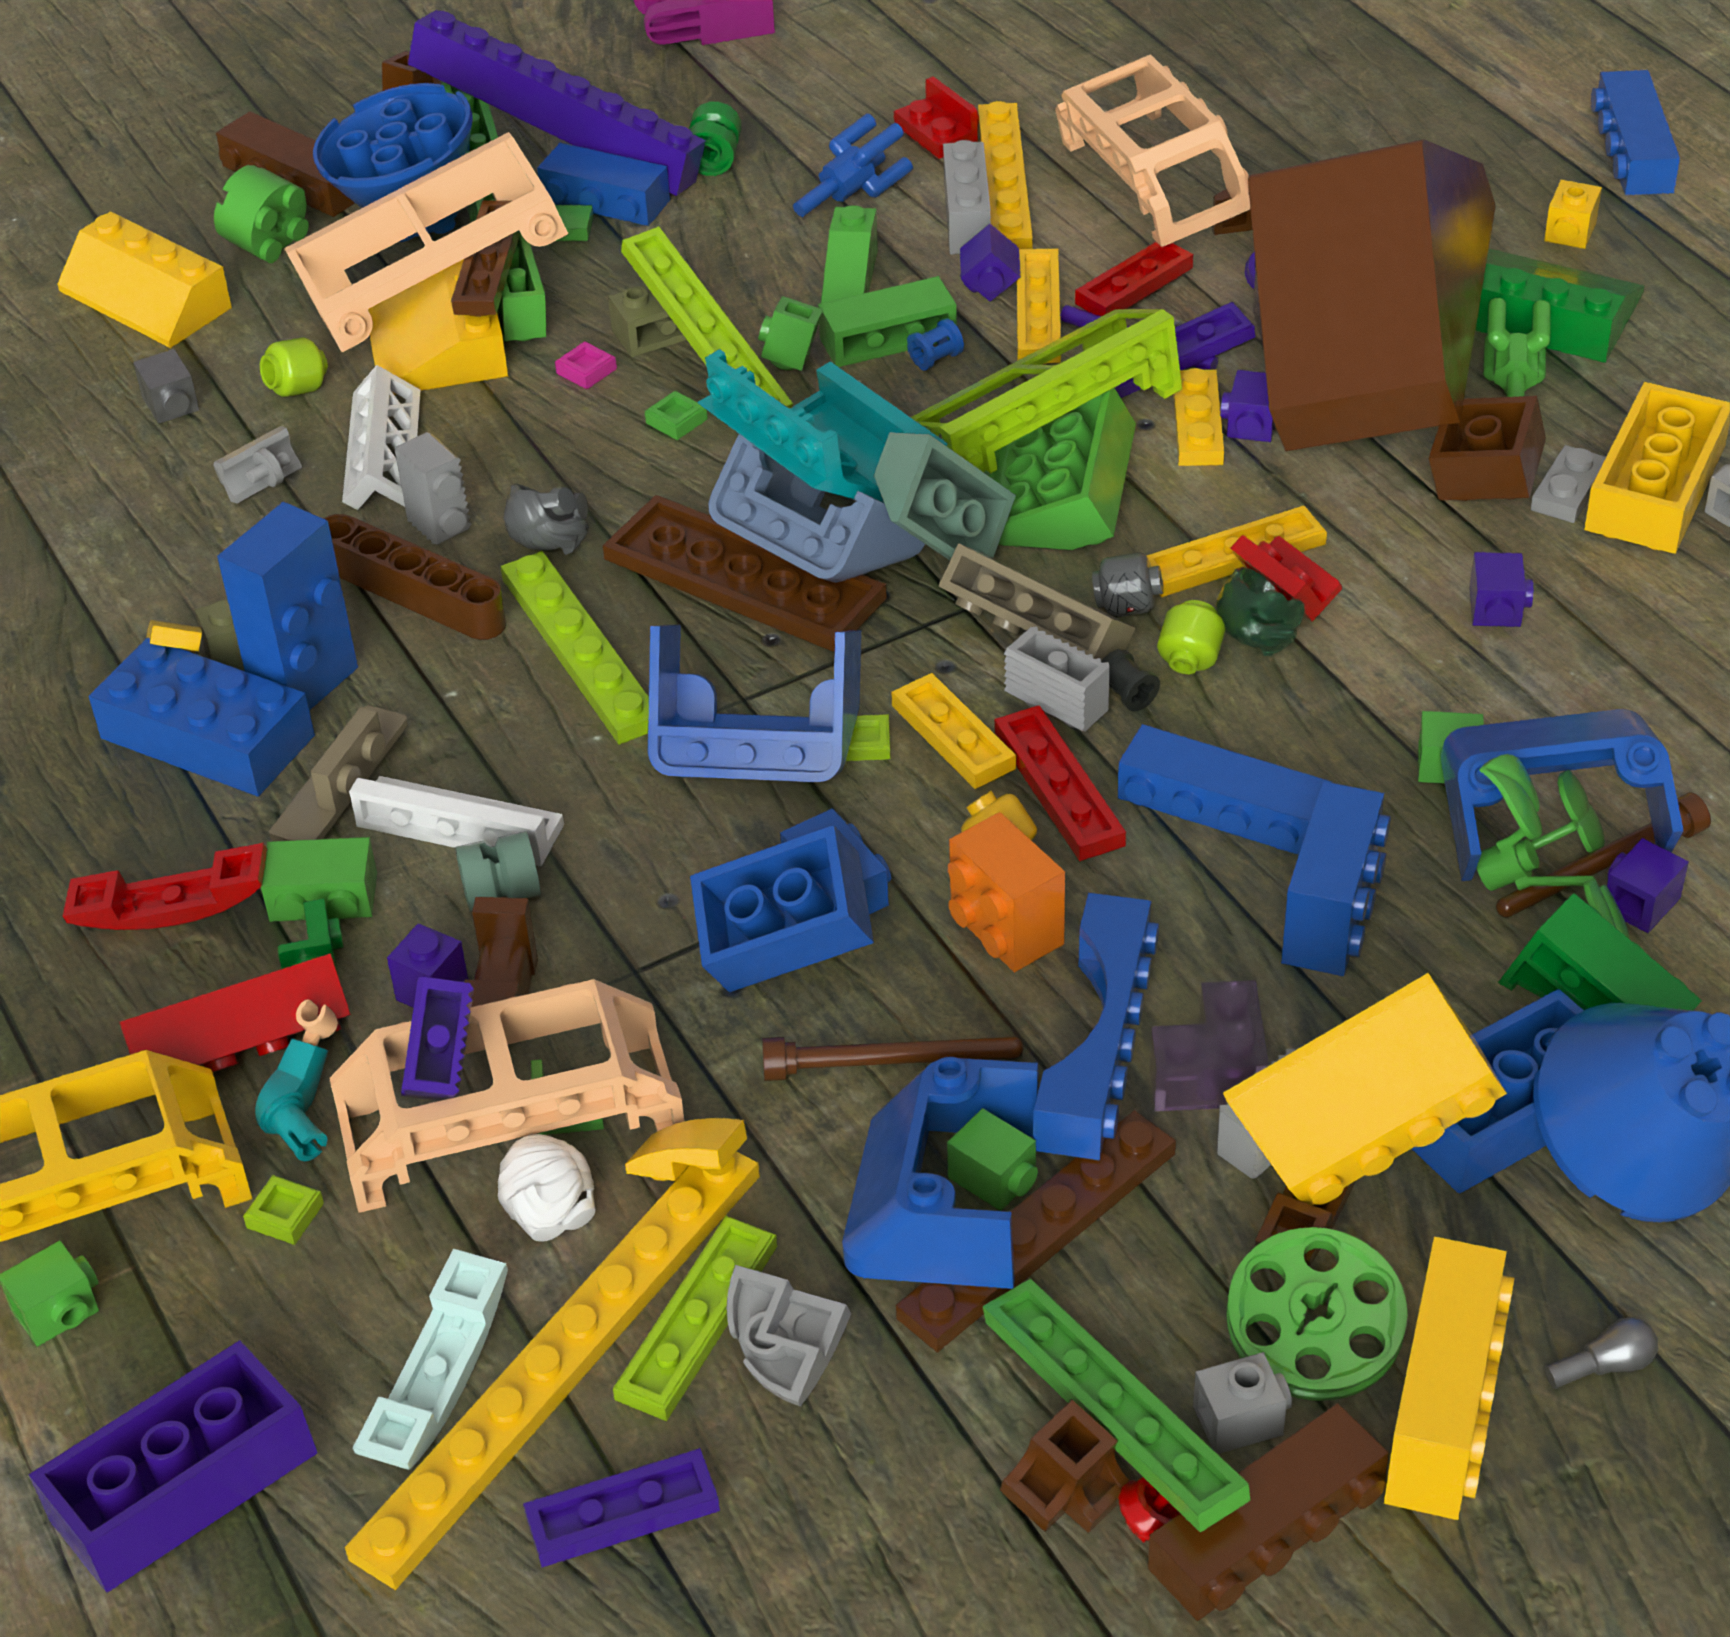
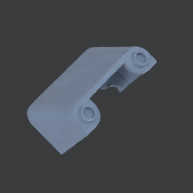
(784, 517)

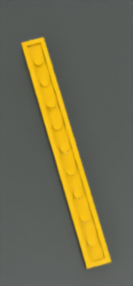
(546, 1371)

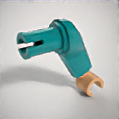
(294, 1084)

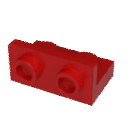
(938, 118)
(1289, 572)

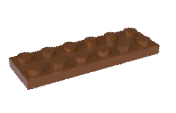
(732, 572)

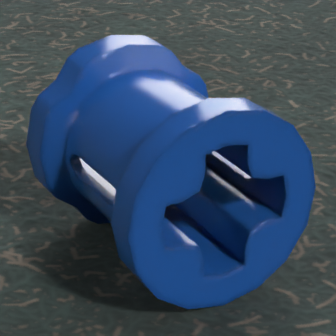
(944, 329)

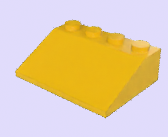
(431, 346)
(1366, 1092)

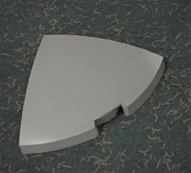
(783, 1332)

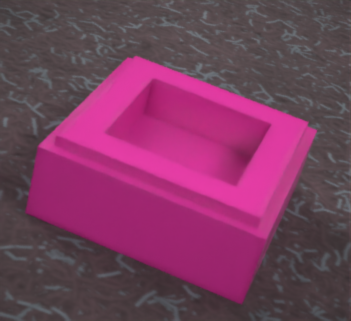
(585, 365)

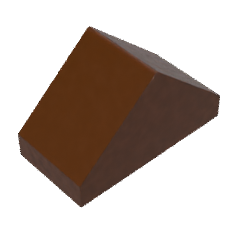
(1369, 289)

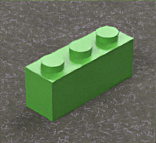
(882, 320)

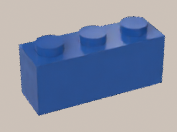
(608, 182)

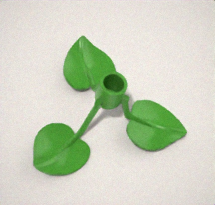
(1515, 859)

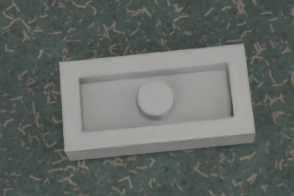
(1567, 484)

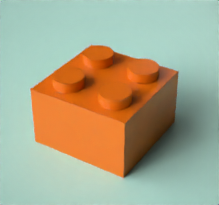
(1006, 892)

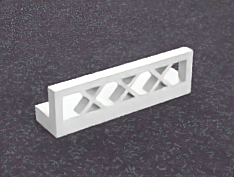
(372, 430)
(449, 816)

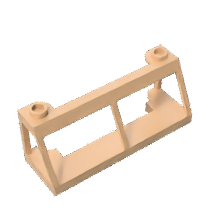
(492, 168)

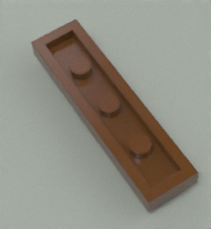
(484, 273)

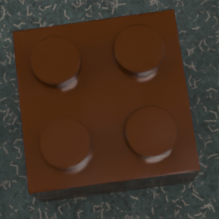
(1490, 450)

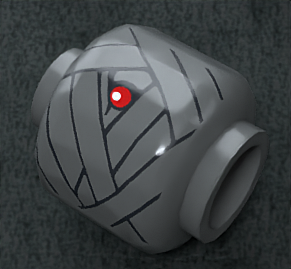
(1127, 584)

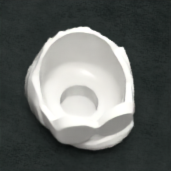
(542, 1184)

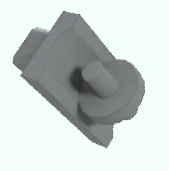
(257, 465)

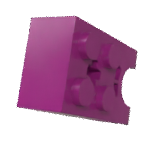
(705, 19)

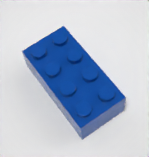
(202, 716)

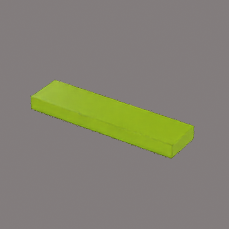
(691, 1320)

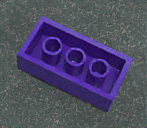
(173, 1465)

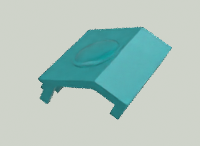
(823, 440)

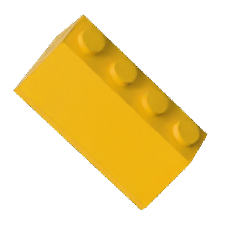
(144, 280)

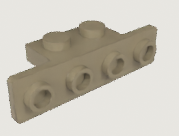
(349, 757)

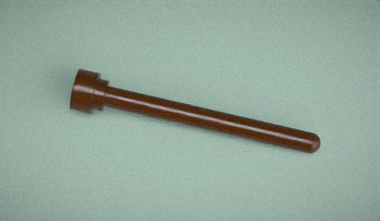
(1694, 819)
(785, 1058)

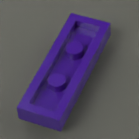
(621, 1507)

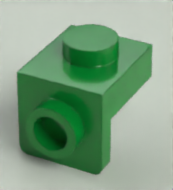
(323, 937)

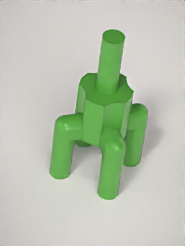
(1516, 359)

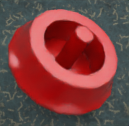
(1144, 1508)

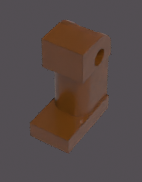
(505, 949)

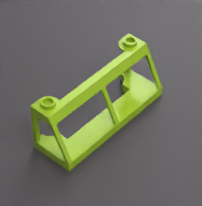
(1109, 358)

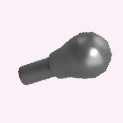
(1622, 1347)

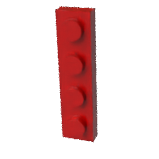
(1060, 783)

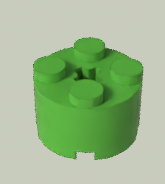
(261, 212)

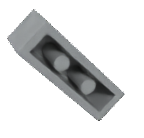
(965, 191)

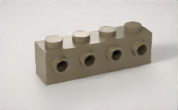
(1026, 602)

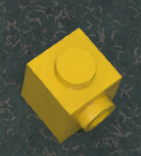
(1572, 214)

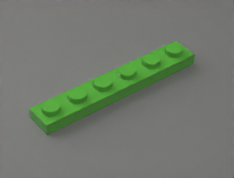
(1146, 1430)

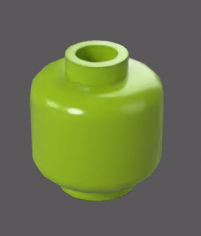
(293, 367)
(1191, 637)

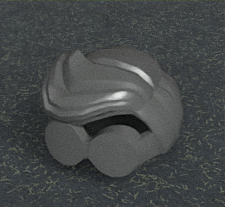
(546, 519)

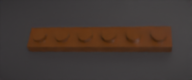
(1045, 1226)

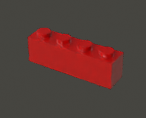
(238, 1016)

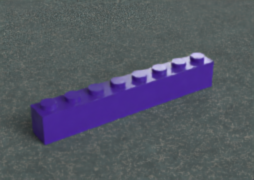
(551, 98)

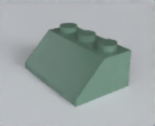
(941, 495)

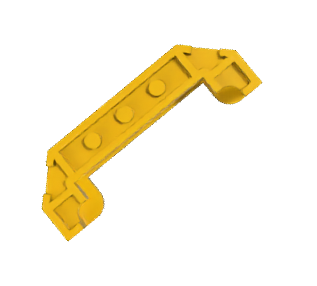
(81, 1186)

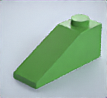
(850, 253)

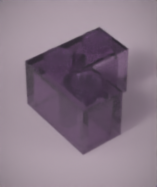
(1203, 1060)

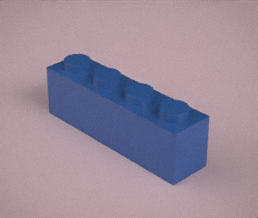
(1636, 132)
(1218, 788)

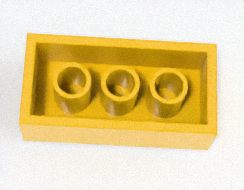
(1658, 467)
(1450, 1379)

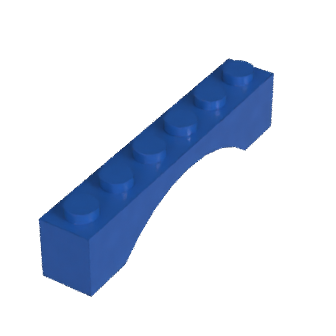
(1078, 1092)

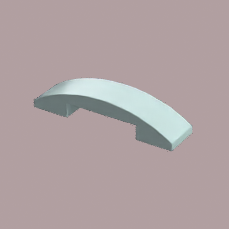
(439, 1364)

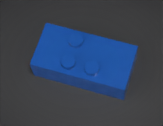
(289, 603)
(1510, 1129)

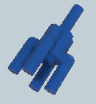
(856, 166)

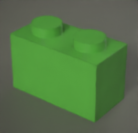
(317, 869)

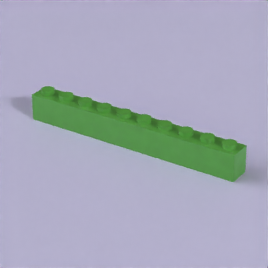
(523, 298)

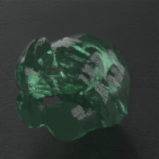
(1257, 612)

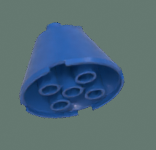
(394, 142)
(1639, 1107)

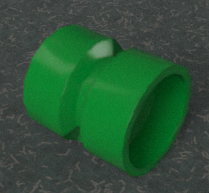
(721, 129)

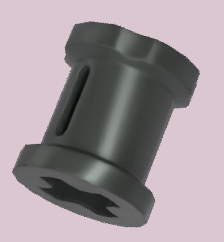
(1129, 681)

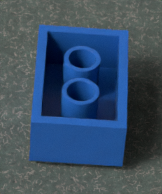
(1334, 879)
(781, 909)

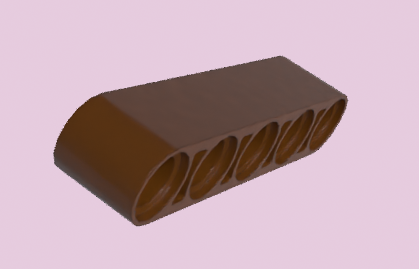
(417, 578)

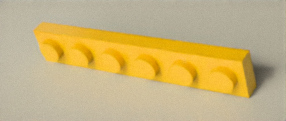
(1006, 171)

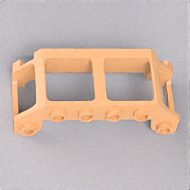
(1156, 88)
(511, 1105)

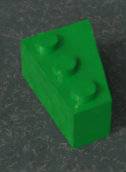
(1593, 964)

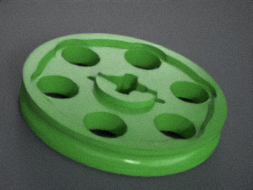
(1307, 1289)

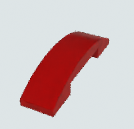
(166, 901)

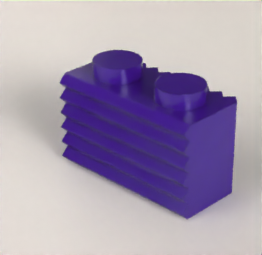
(437, 1039)

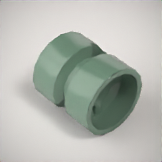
(498, 870)

